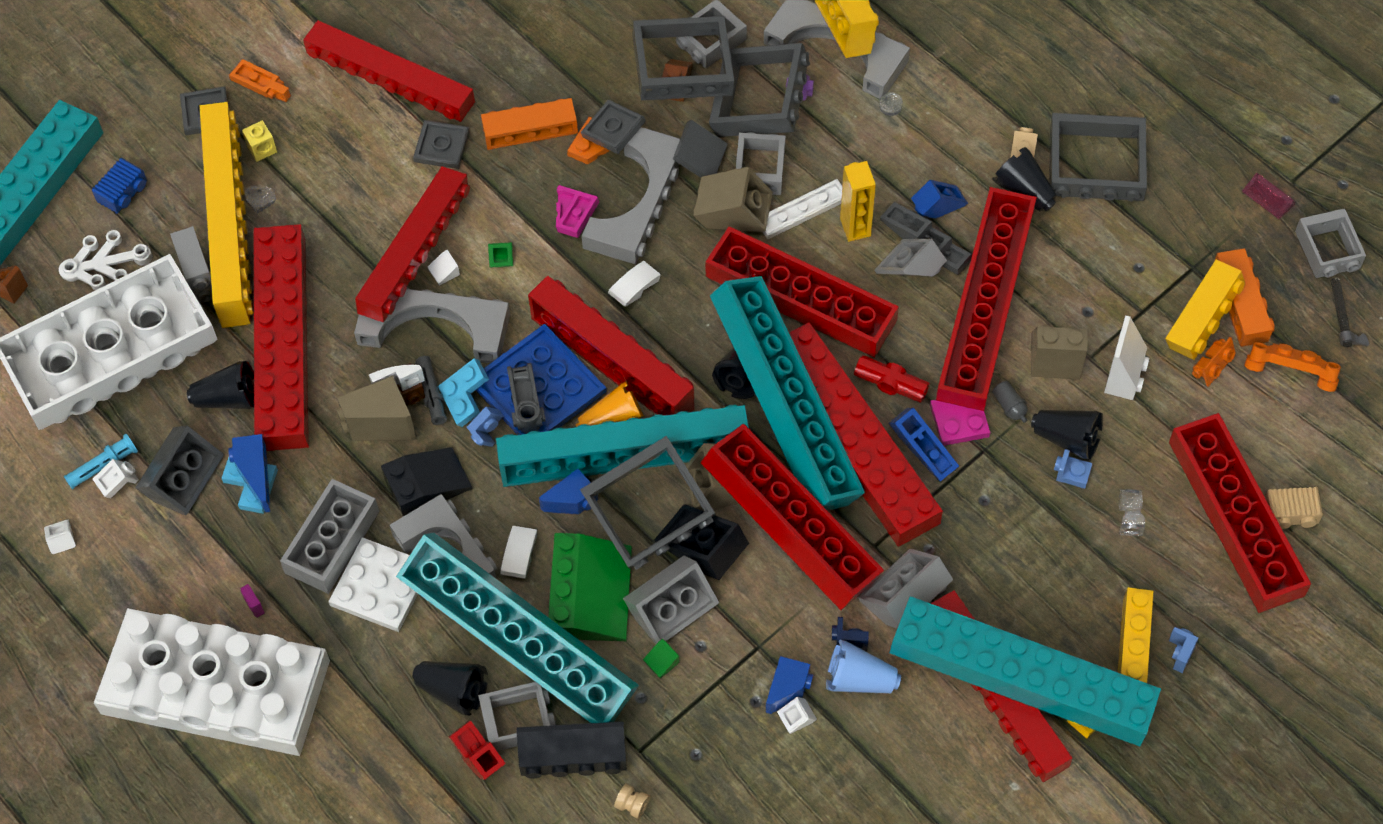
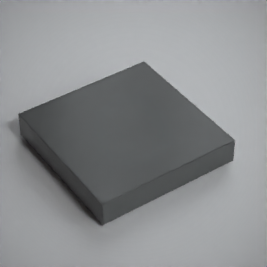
(191, 109)
(613, 126)
(441, 144)
(699, 150)

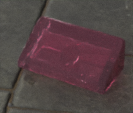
(1268, 196)

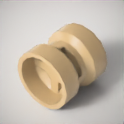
(632, 801)

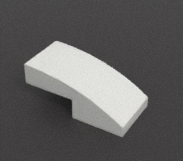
(631, 285)
(404, 375)
(518, 551)

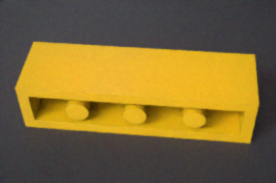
(857, 200)
(1205, 310)
(1135, 633)

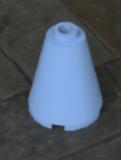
(860, 672)

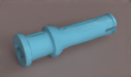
(116, 451)

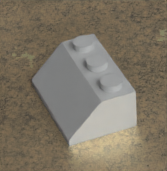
(912, 575)
(671, 599)

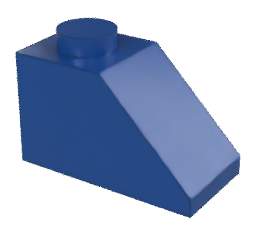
(938, 199)
(566, 495)
(788, 683)

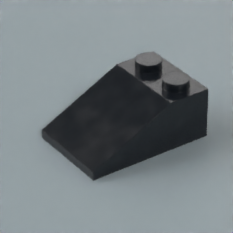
(423, 476)
(712, 547)

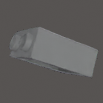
(736, 35)
(767, 142)
(1326, 223)
(193, 263)
(510, 696)

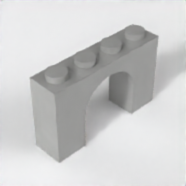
(441, 518)

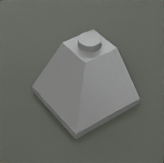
(913, 258)

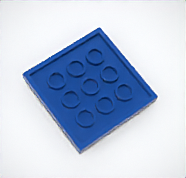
(560, 380)

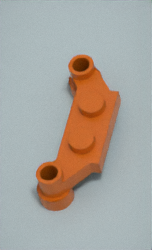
(1301, 360)

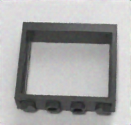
(685, 85)
(783, 122)
(1104, 127)
(627, 468)

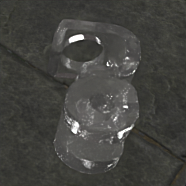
(1131, 503)

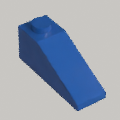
(923, 443)
(251, 462)

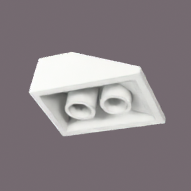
(1127, 363)

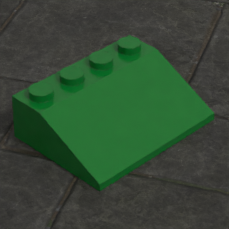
(589, 587)

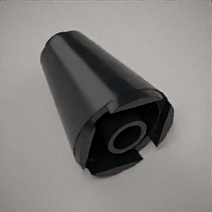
(1026, 177)
(731, 376)
(225, 389)
(1070, 429)
(452, 683)

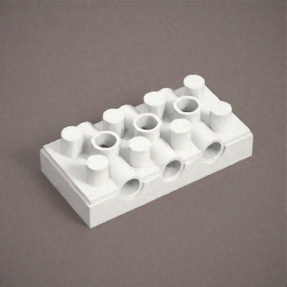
(105, 342)
(220, 703)

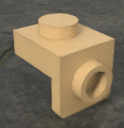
(1023, 138)

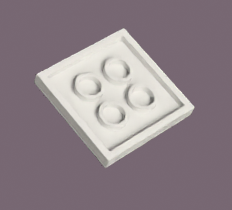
(371, 586)

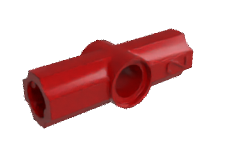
(891, 378)

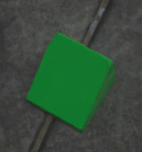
(500, 254)
(661, 658)

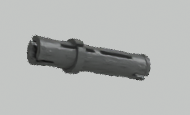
(433, 398)

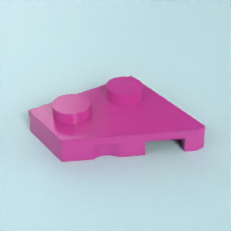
(574, 210)
(958, 423)

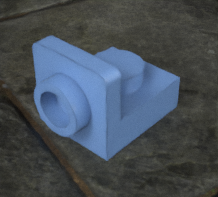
(483, 423)
(1072, 470)
(1185, 644)

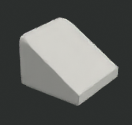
(444, 268)
(59, 536)
(796, 714)

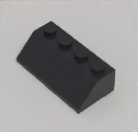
(571, 749)

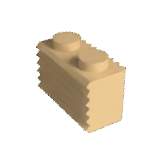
(1295, 506)

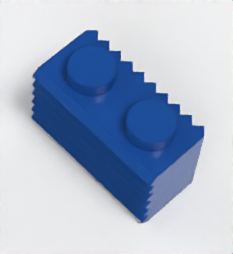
(119, 185)

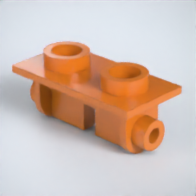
(1221, 354)

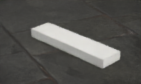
(803, 208)

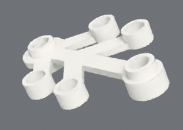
(101, 261)

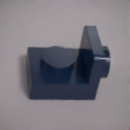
(854, 636)

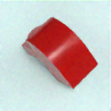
(475, 751)

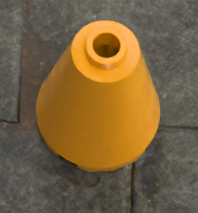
(614, 407)

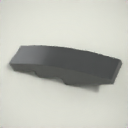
(913, 226)

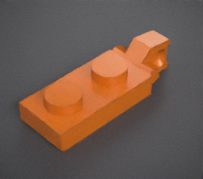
(259, 81)

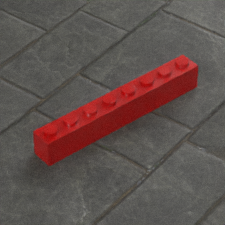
(389, 71)
(412, 244)
(1023, 722)

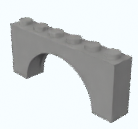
(803, 20)
(626, 235)
(482, 319)

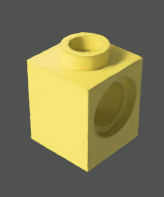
(259, 141)

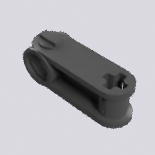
(525, 399)

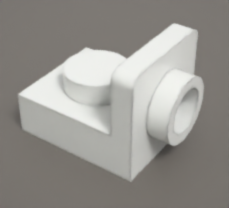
(114, 477)

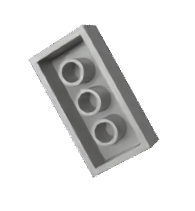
(329, 536)

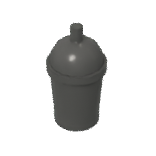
(1012, 403)

